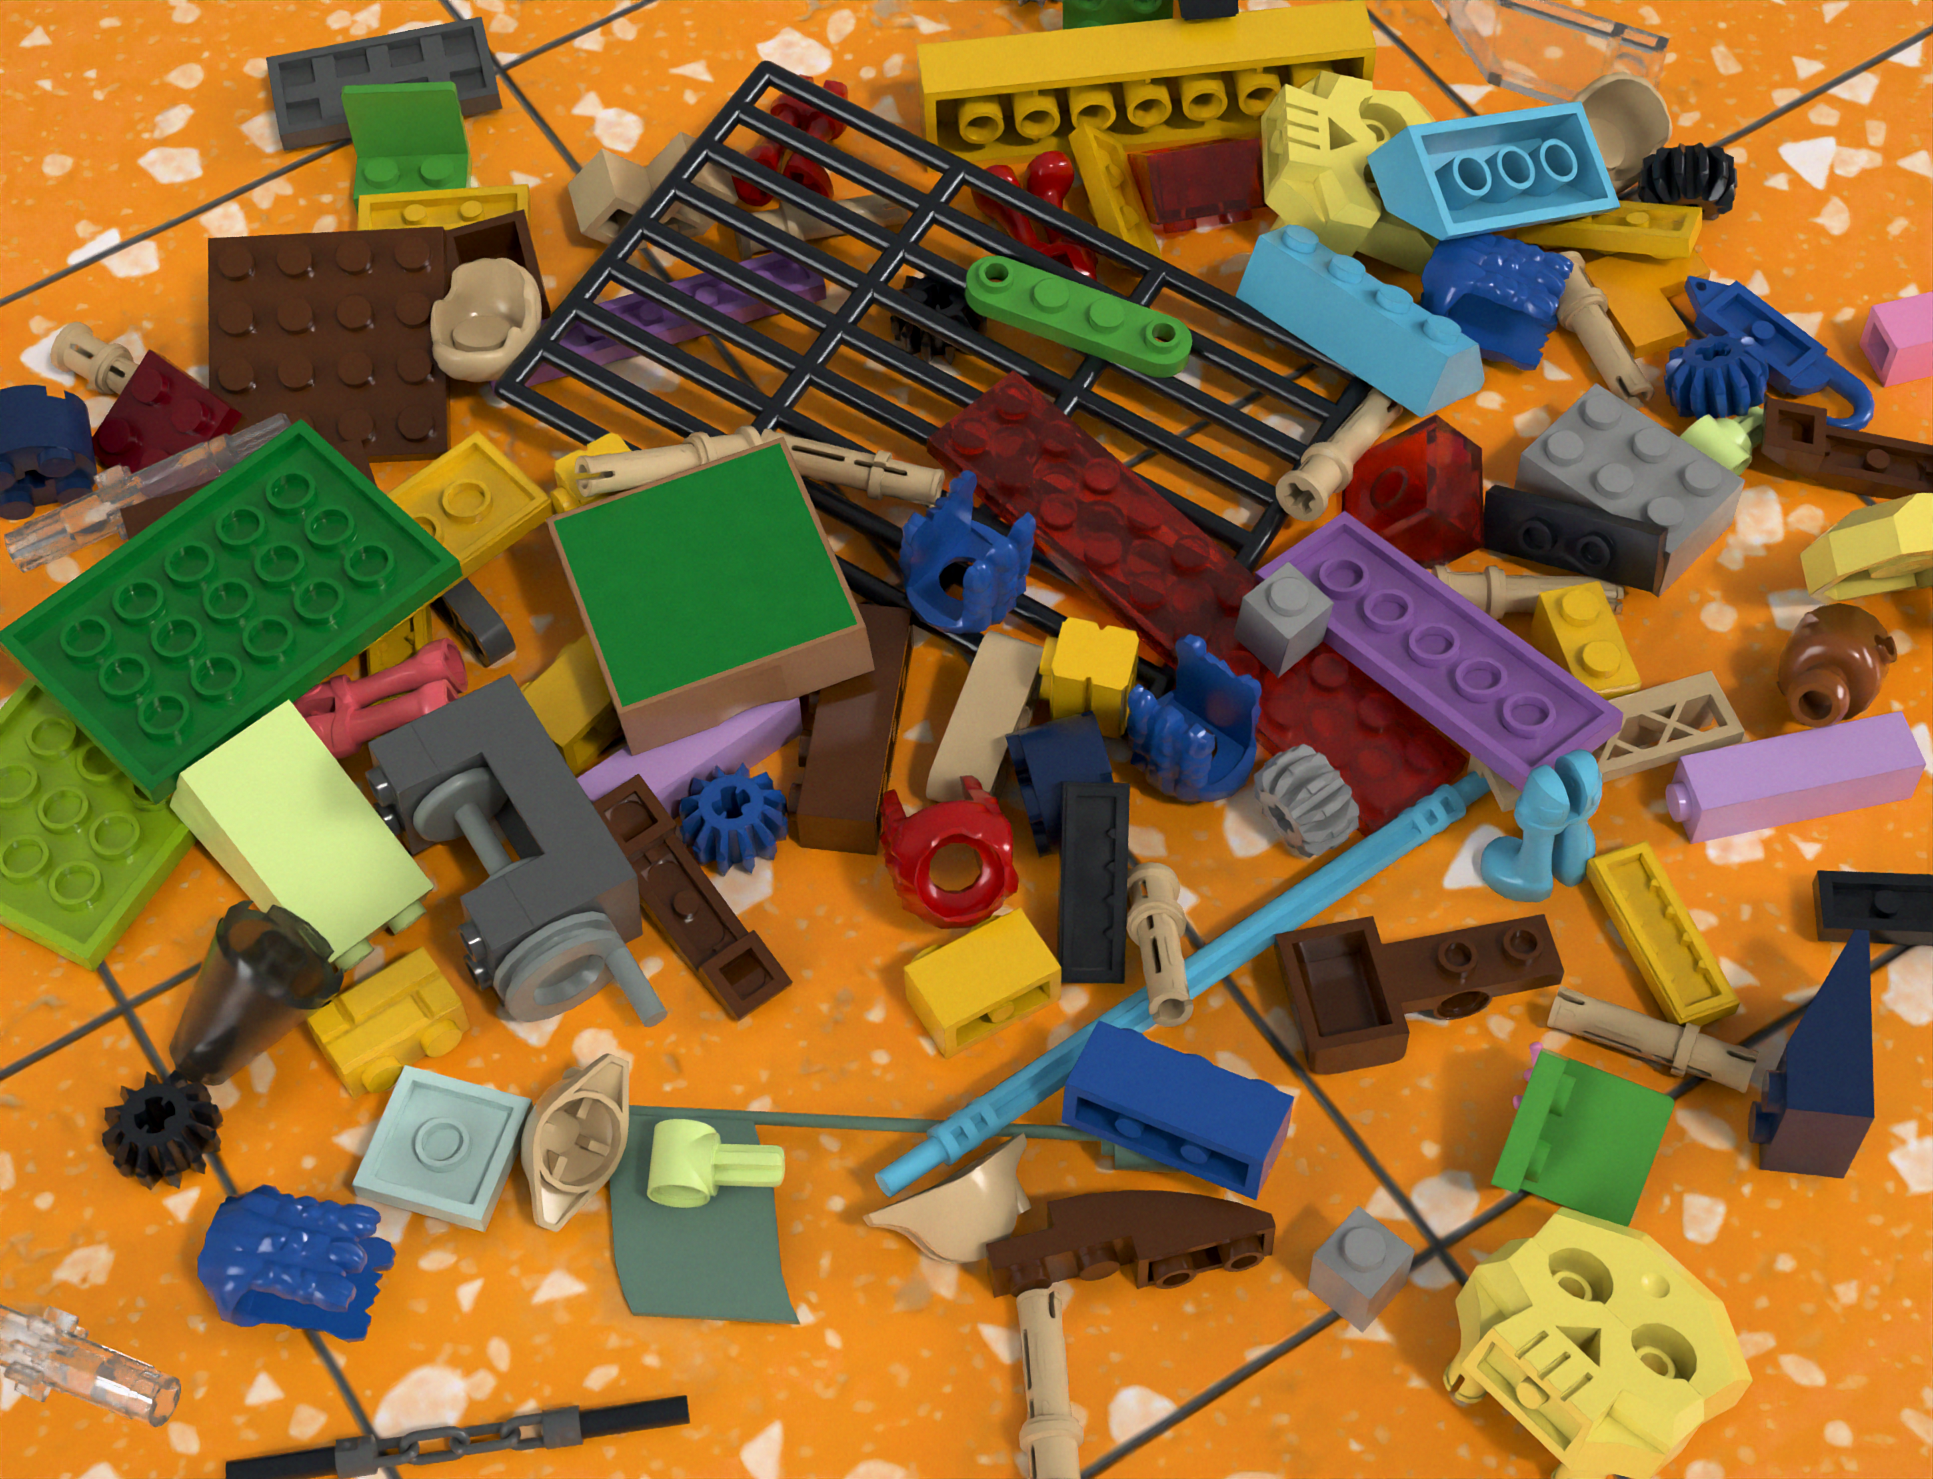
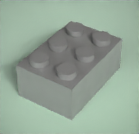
(1632, 467)

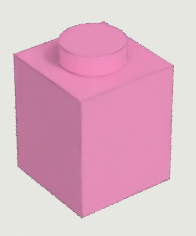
(1900, 339)

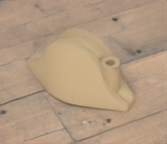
(575, 1138)
(963, 1210)

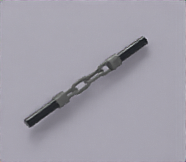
(559, 1429)

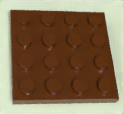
(333, 335)

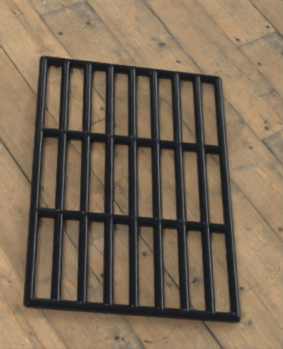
(873, 288)

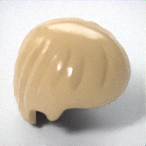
(1626, 122)
(485, 319)

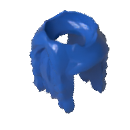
(1497, 294)
(951, 536)
(1179, 731)
(294, 1262)

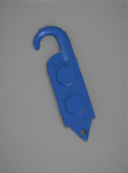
(1793, 357)

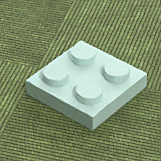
(443, 1148)

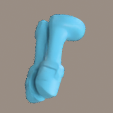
(1555, 831)

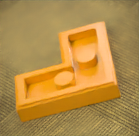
(1638, 297)

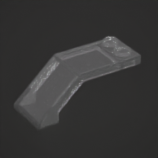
(1548, 46)

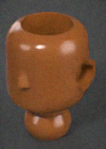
(1834, 664)

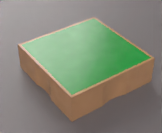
(710, 595)

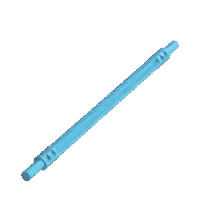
(1047, 1074)

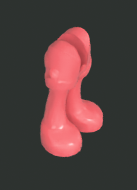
(338, 705)

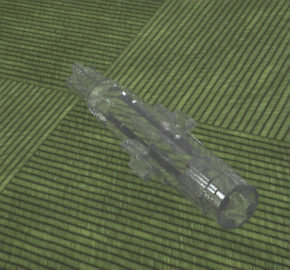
(99, 512)
(58, 1357)

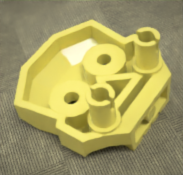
(1320, 169)
(1873, 551)
(1597, 1346)

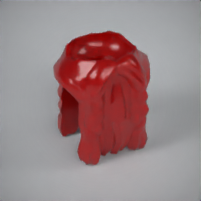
(915, 840)

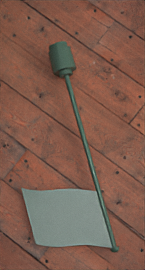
(726, 1254)

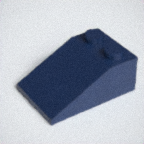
(1823, 1086)

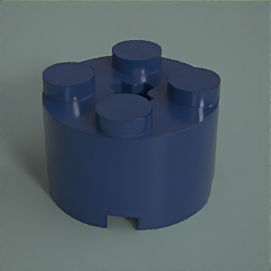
(43, 450)
(1054, 753)

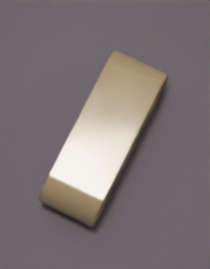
(993, 703)

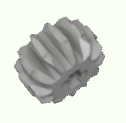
(1306, 800)

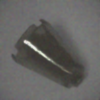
(251, 991)

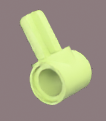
(1726, 439)
(692, 1164)

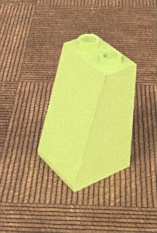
(301, 835)

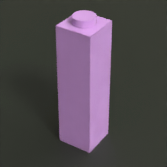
(671, 767)
(1795, 777)

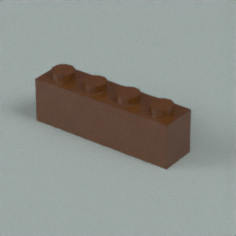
(854, 743)

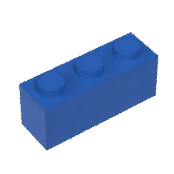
(1177, 1109)

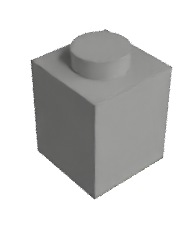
(1283, 619)
(1360, 1269)

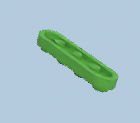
(1078, 316)

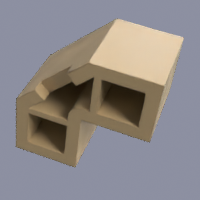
(614, 188)

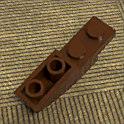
(1157, 1232)

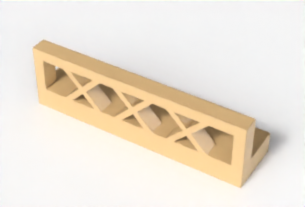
(1650, 716)

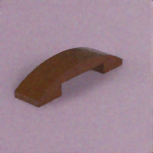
(1842, 457)
(687, 905)

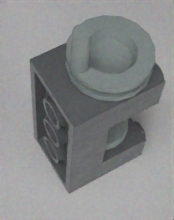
(561, 915)

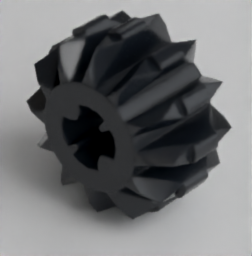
(1690, 178)
(943, 300)
(136, 1129)

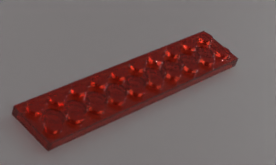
(1175, 581)

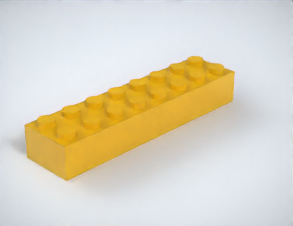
(1133, 81)

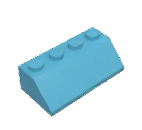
(1494, 172)
(1360, 321)

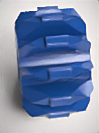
(1716, 376)
(733, 819)

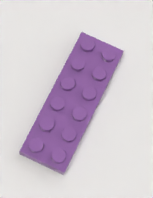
(1447, 654)

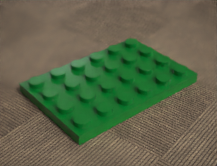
(228, 607)

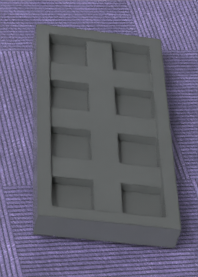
(310, 81)

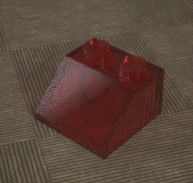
(1200, 182)
(1422, 492)

